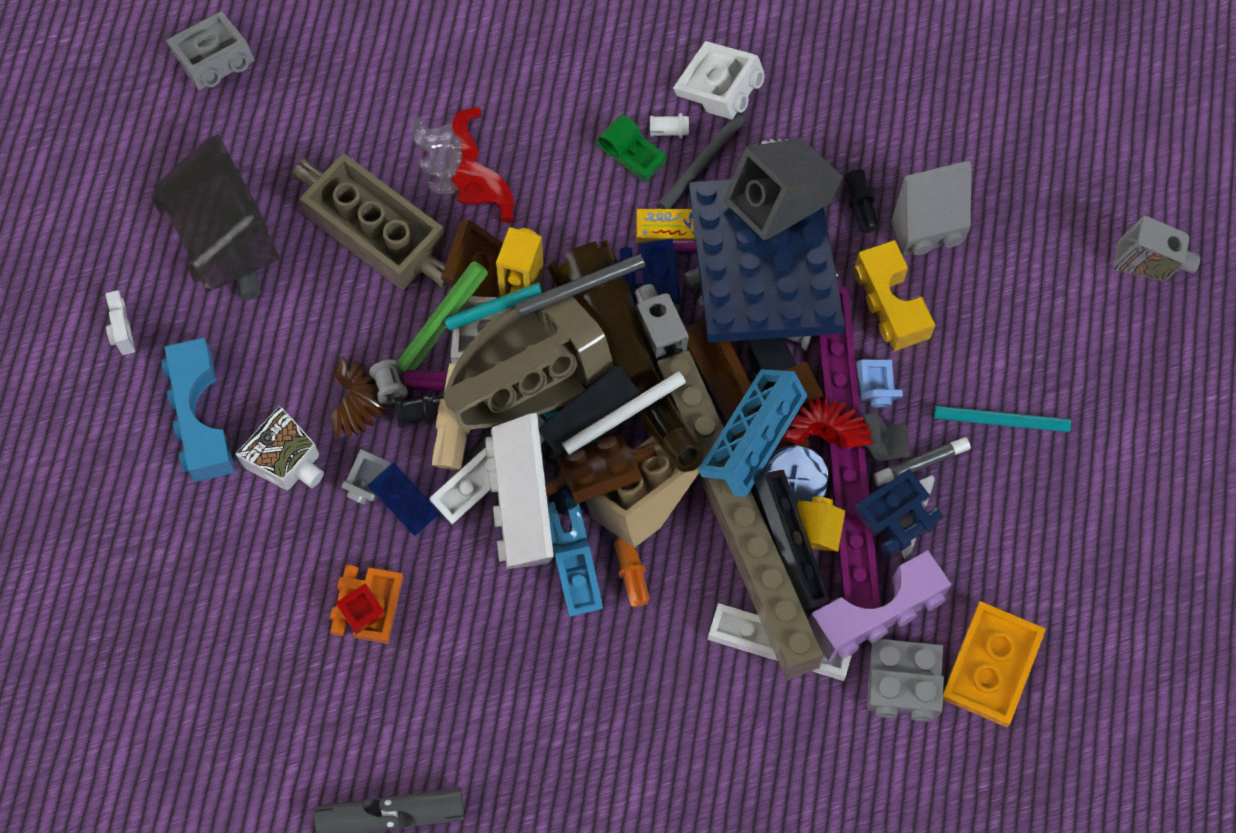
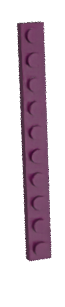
(849, 467)

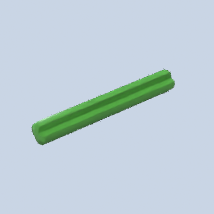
(436, 323)

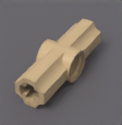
(450, 437)

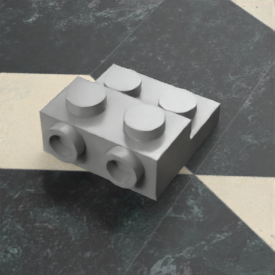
(211, 50)
(905, 679)

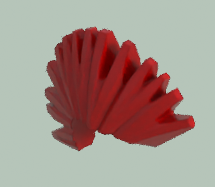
(829, 425)

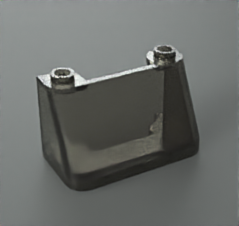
(215, 216)

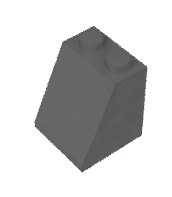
(780, 185)

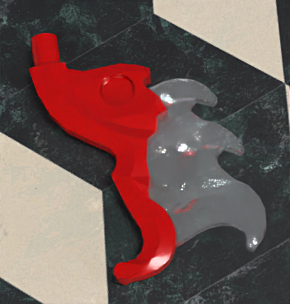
(456, 165)

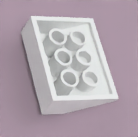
(520, 493)

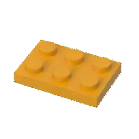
(993, 664)

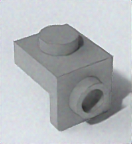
(364, 470)

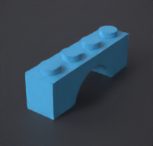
(191, 372)

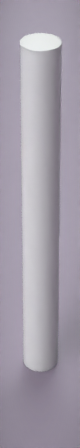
(623, 413)

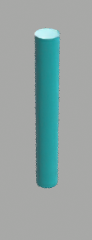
(492, 307)

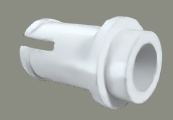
(669, 126)

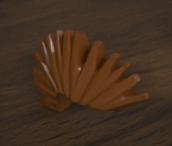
(359, 403)

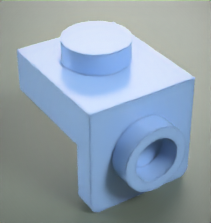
(876, 382)

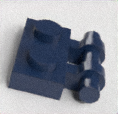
(891, 503)

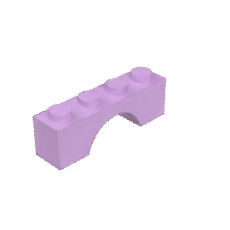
(843, 626)

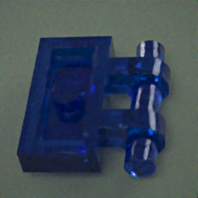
(659, 268)

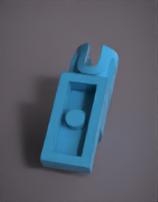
(574, 561)

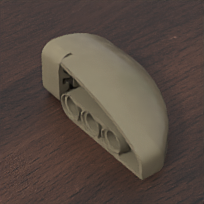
(527, 365)

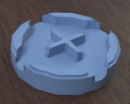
(803, 470)

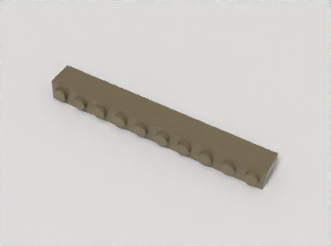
(746, 532)

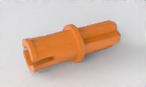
(632, 572)

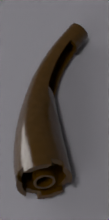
(616, 314)

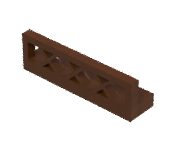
(719, 371)

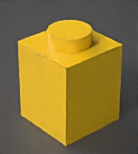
(822, 523)

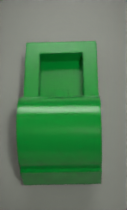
(627, 146)

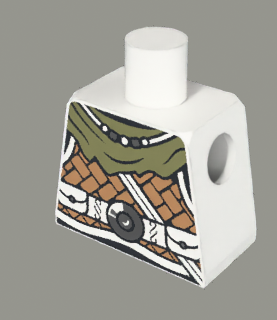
(281, 453)

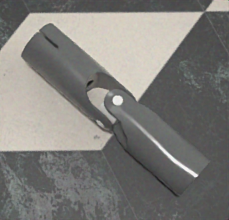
(417, 809)

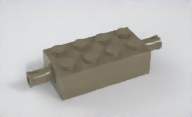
(372, 221)

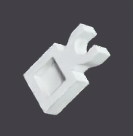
(119, 330)

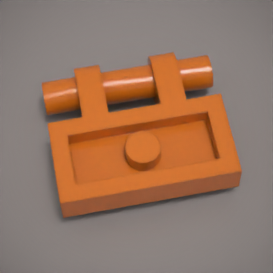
(386, 589)

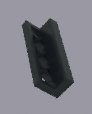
(790, 537)

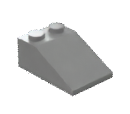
(933, 209)

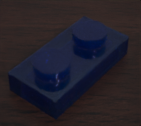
(403, 498)

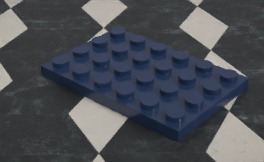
(762, 285)

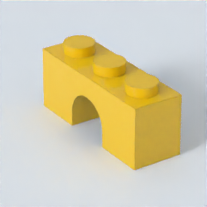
(900, 321)

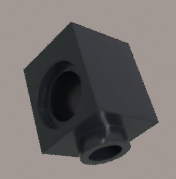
(770, 355)

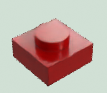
(360, 608)

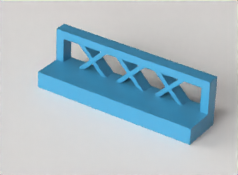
(762, 429)

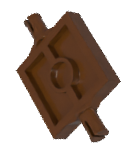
(599, 468)

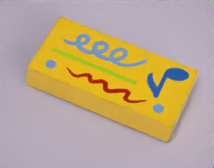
(664, 224)

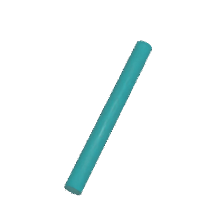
(1002, 419)

